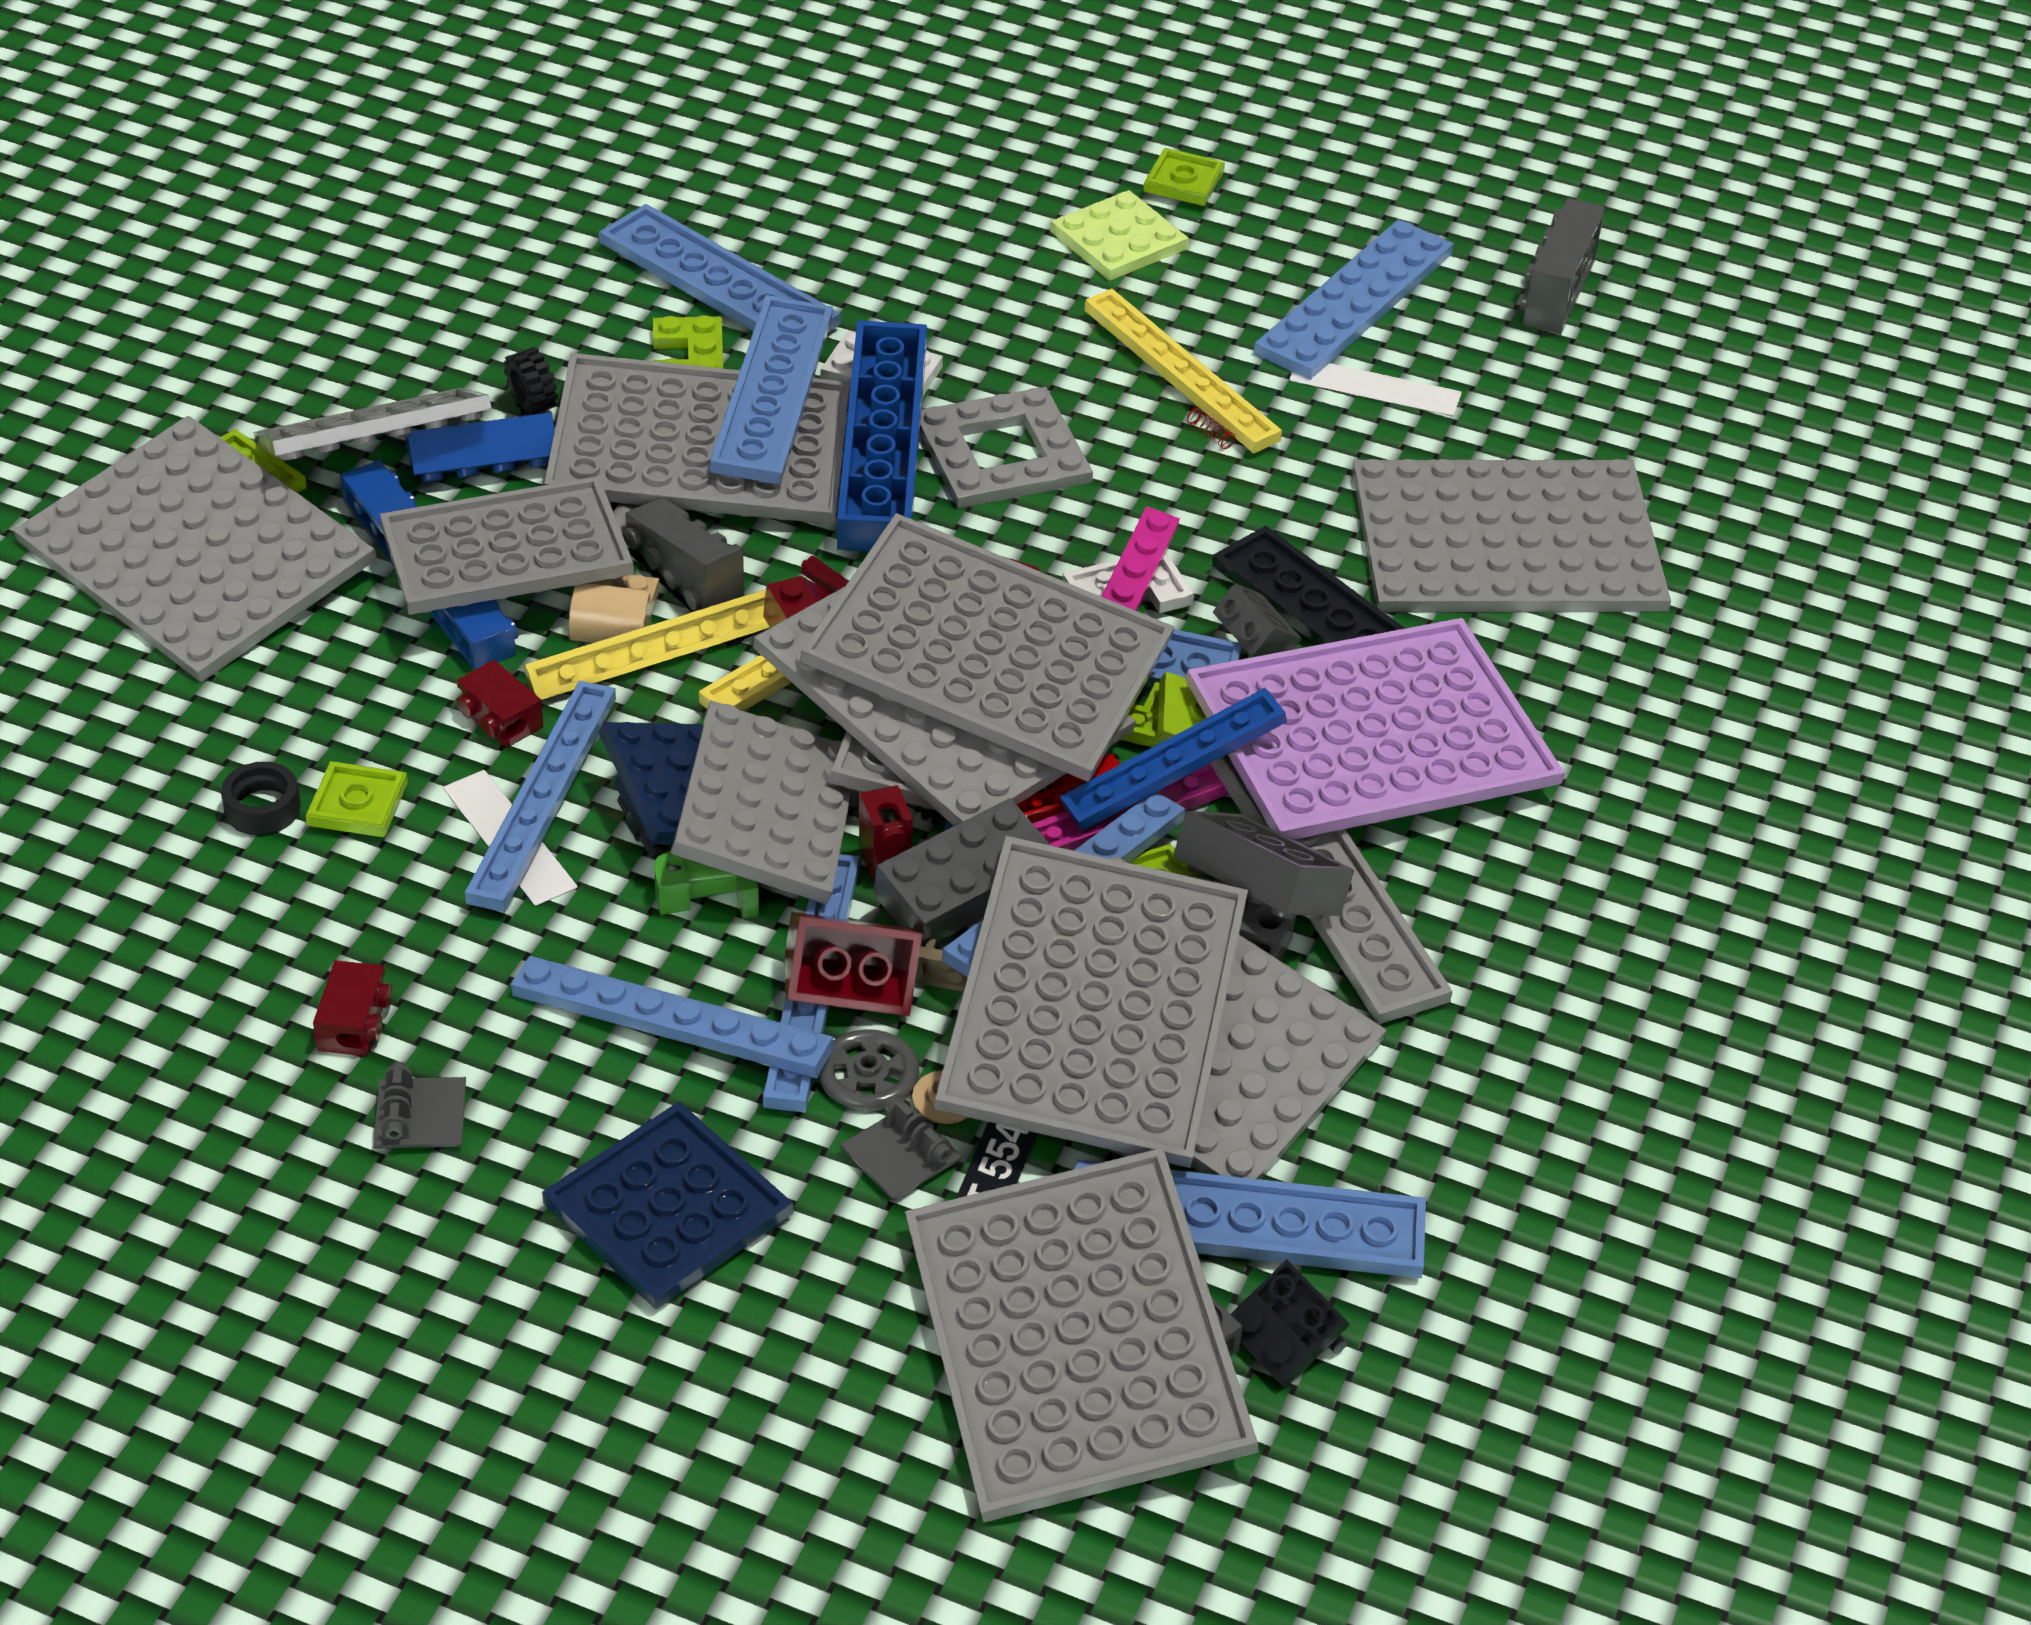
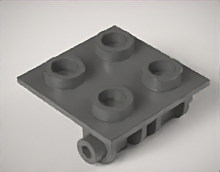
(419, 1110)
(900, 1149)

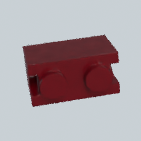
(499, 704)
(877, 836)
(351, 1008)

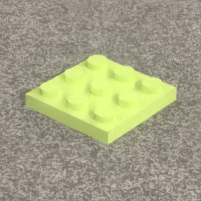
(1119, 235)

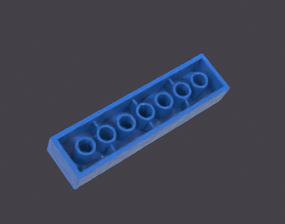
(881, 431)

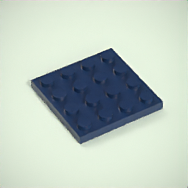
(654, 769)
(667, 1204)

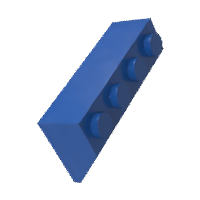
(480, 446)

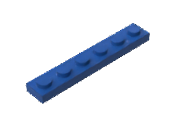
(1173, 759)

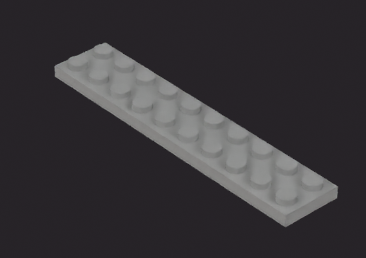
(1371, 934)

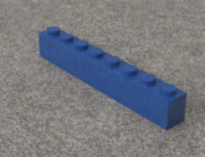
(475, 629)

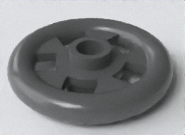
(871, 1041)

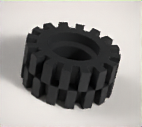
(530, 381)

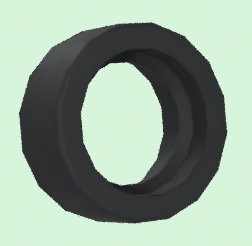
(266, 818)

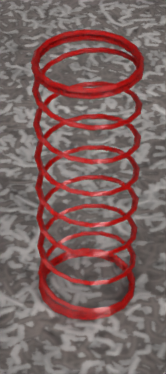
(1210, 423)

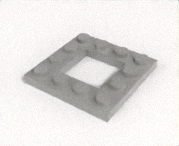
(1061, 461)

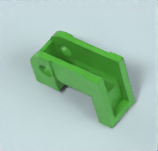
(698, 880)

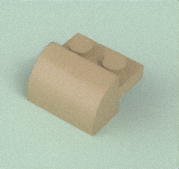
(611, 607)

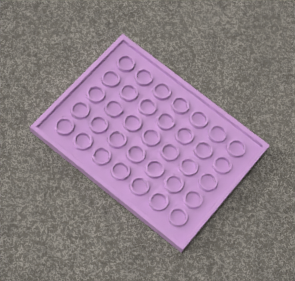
(1379, 729)

